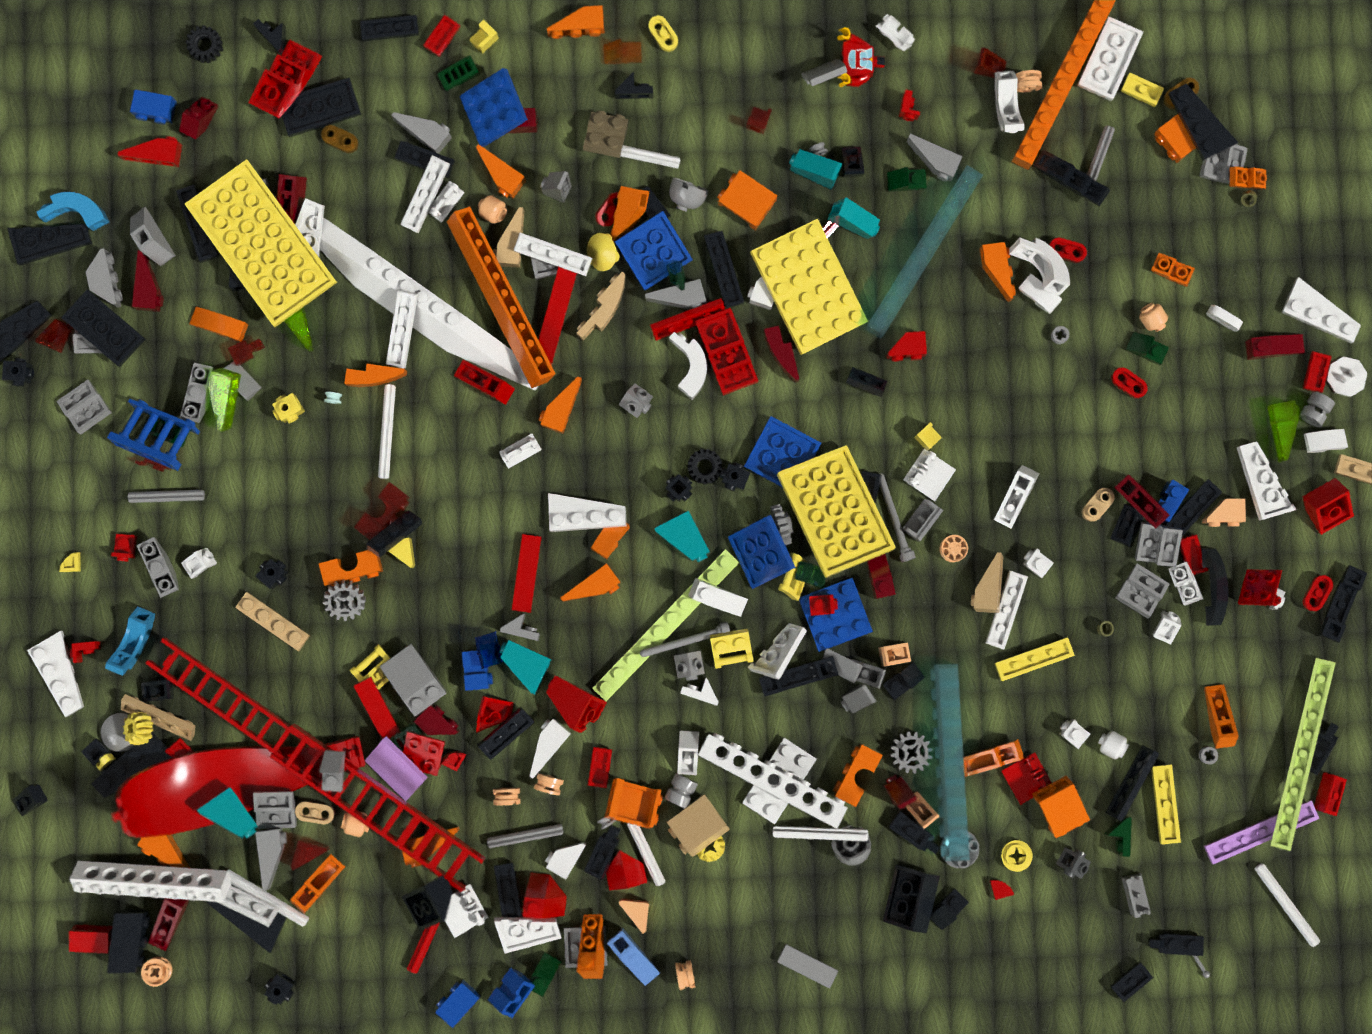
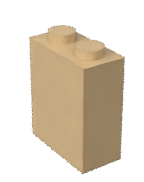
(697, 826)

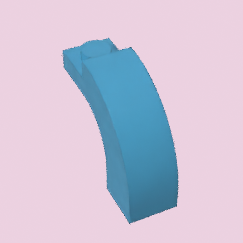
(74, 202)
(133, 642)

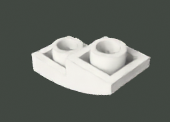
(1033, 288)
(1325, 440)
(1185, 583)

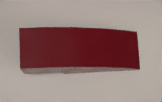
(781, 352)

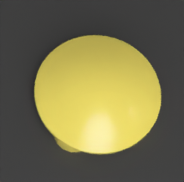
(602, 251)

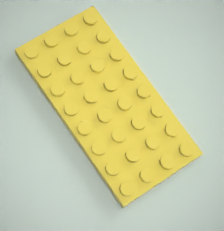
(260, 243)

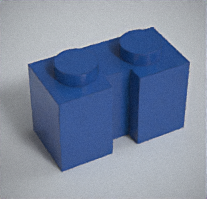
(154, 106)
(1173, 495)
(474, 676)
(512, 993)
(458, 1003)

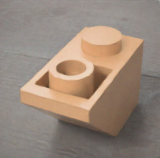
(1227, 511)

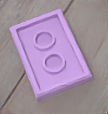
(395, 768)

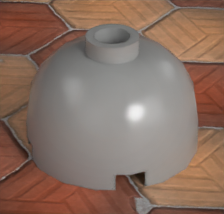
(686, 194)
(851, 852)

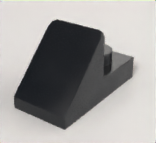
(275, 37)
(629, 91)
(852, 162)
(903, 681)
(157, 690)
(29, 799)
(948, 909)

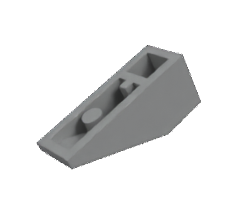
(426, 131)
(938, 160)
(556, 185)
(691, 297)
(857, 699)
(270, 850)

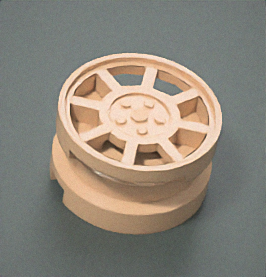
(1028, 81)
(953, 548)
(548, 781)
(503, 798)
(156, 971)
(685, 975)

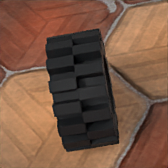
(209, 54)
(696, 458)

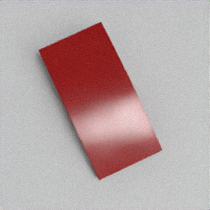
(285, 79)
(726, 351)

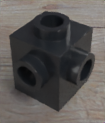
(17, 372)
(742, 477)
(681, 481)
(265, 574)
(285, 985)

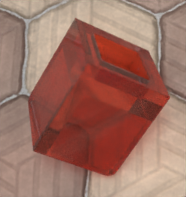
(758, 120)

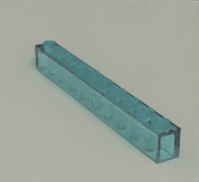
(924, 251)
(951, 762)

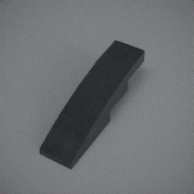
(1071, 178)

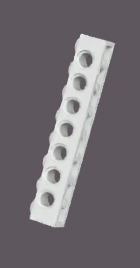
(832, 817)
(150, 881)

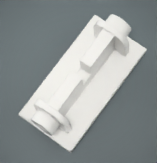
(889, 27)
(445, 201)
(520, 451)

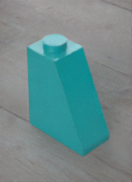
(815, 168)
(854, 218)
(684, 536)
(525, 664)
(229, 814)

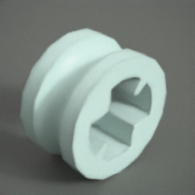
(333, 397)

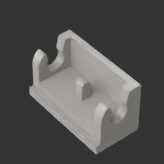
(922, 520)
(1136, 895)

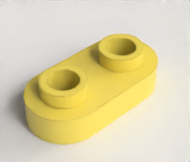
(663, 34)

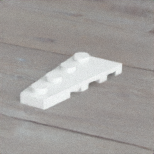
(310, 223)
(1317, 311)
(1263, 483)
(581, 514)
(56, 669)

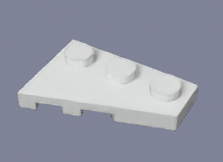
(776, 658)
(525, 932)

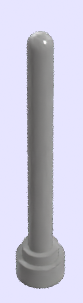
(906, 552)
(722, 628)

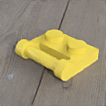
(790, 585)
(731, 642)
(376, 673)

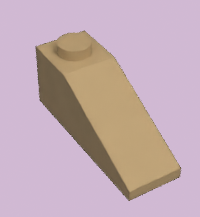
(505, 247)
(989, 588)

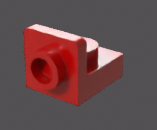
(907, 104)
(124, 547)
(822, 605)
(86, 647)

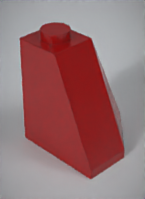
(574, 703)
(543, 897)

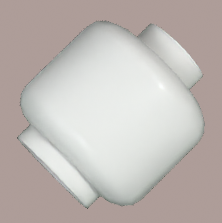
(1113, 745)

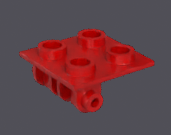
(1260, 588)
(424, 752)
(1026, 777)

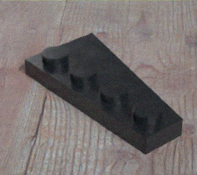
(20, 327)
(134, 760)
(260, 933)

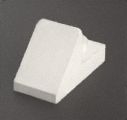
(706, 695)

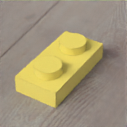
(1142, 89)

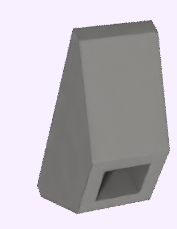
(149, 237)
(103, 279)
(197, 393)
(159, 567)

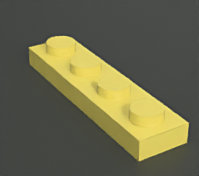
(1034, 659)
(1165, 804)

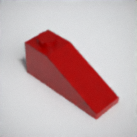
(156, 151)
(484, 382)

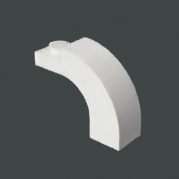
(1007, 103)
(1046, 260)
(696, 376)

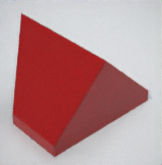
(492, 712)
(625, 872)

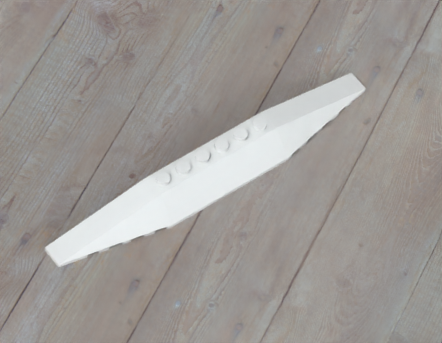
(432, 315)

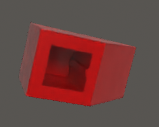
(910, 345)

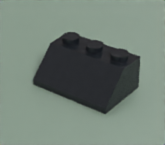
(911, 899)
(429, 902)
(128, 941)

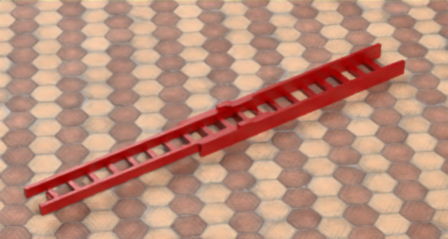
(316, 782)

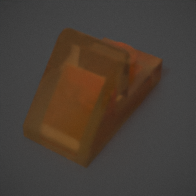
(620, 53)

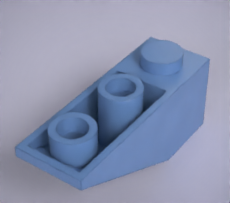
(633, 956)

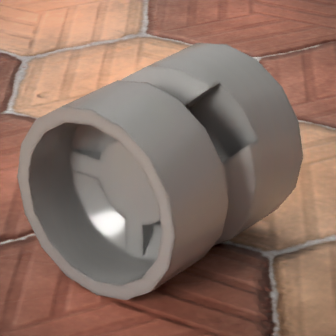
(1318, 406)
(681, 790)

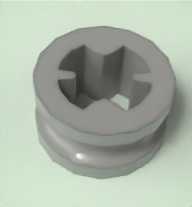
(818, 149)
(1065, 332)
(1214, 753)
(605, 822)

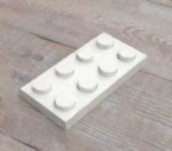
(1110, 58)
(786, 757)

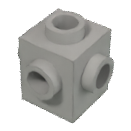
(636, 401)
(689, 665)

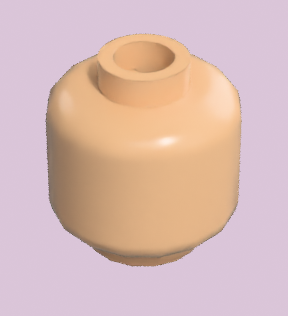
(492, 209)
(1153, 317)
(353, 826)

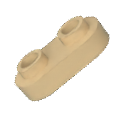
(1097, 503)
(315, 812)

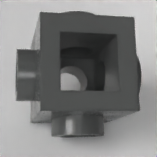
(1073, 863)

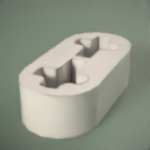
(1224, 318)

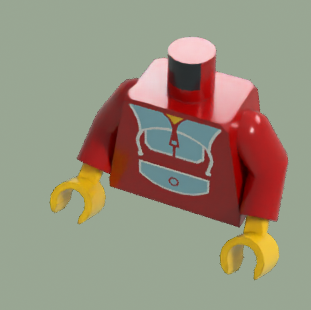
(858, 58)

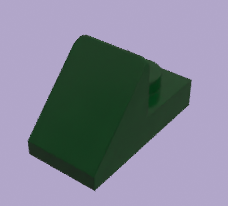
(906, 180)
(1147, 348)
(1122, 830)
(544, 973)

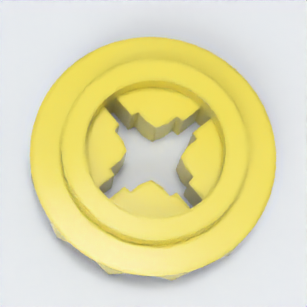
(710, 855)
(1023, 861)

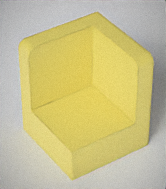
(484, 37)
(928, 437)

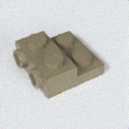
(605, 134)

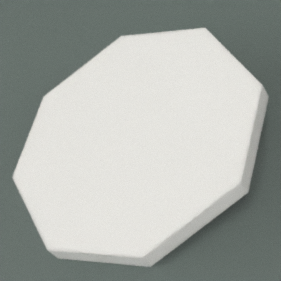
(1346, 376)

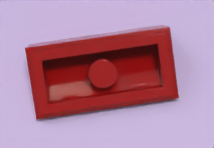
(1330, 794)

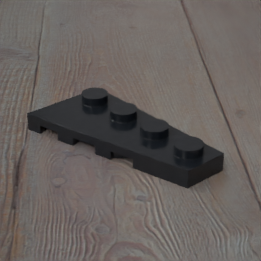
(1201, 124)
(42, 242)

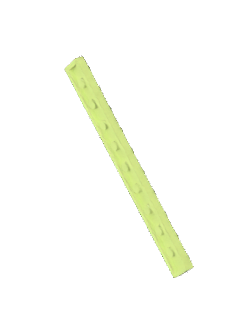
(662, 628)
(1303, 754)

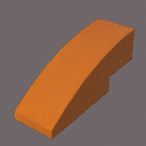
(219, 324)
(373, 376)
(992, 758)
(317, 884)

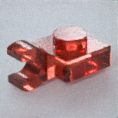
(243, 352)
(157, 466)

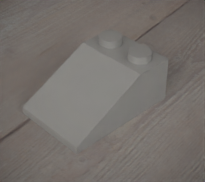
(413, 679)

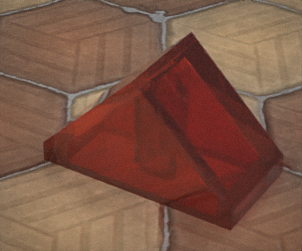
(989, 63)
(55, 335)
(306, 852)

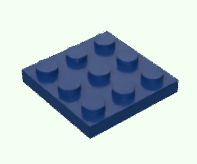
(493, 107)
(651, 248)
(780, 449)
(761, 552)
(847, 622)

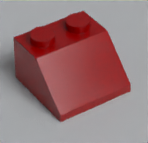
(1328, 505)

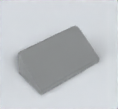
(248, 386)
(846, 668)

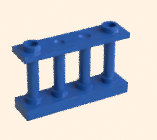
(153, 452)

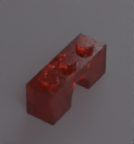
(394, 501)

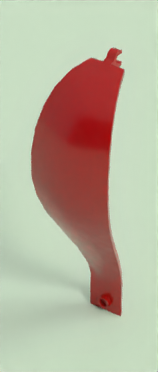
(169, 793)

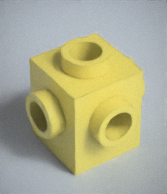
(293, 405)

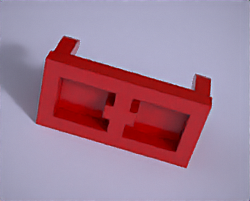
(90, 938)

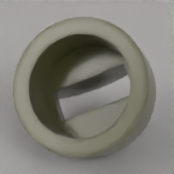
(1252, 201)
(1108, 628)

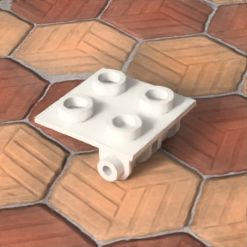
(929, 474)
(464, 911)

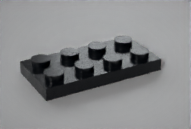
(321, 107)
(103, 328)

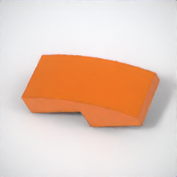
(1248, 178)
(1172, 270)
(608, 540)

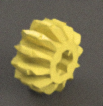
(138, 728)

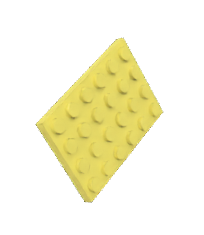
(808, 286)
(836, 511)

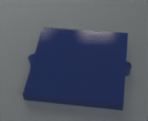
(488, 650)

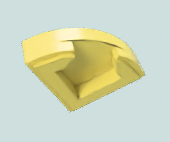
(71, 563)
(105, 760)

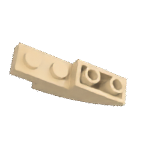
(609, 301)

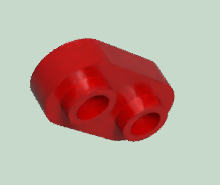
(607, 208)
(1067, 248)
(1130, 380)
(1318, 594)

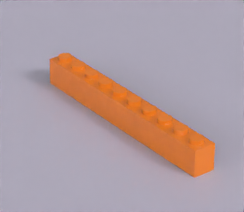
(1062, 83)
(500, 297)

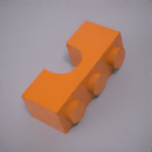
(367, 565)
(862, 759)

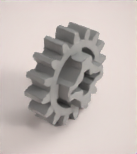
(782, 523)
(344, 600)
(905, 759)

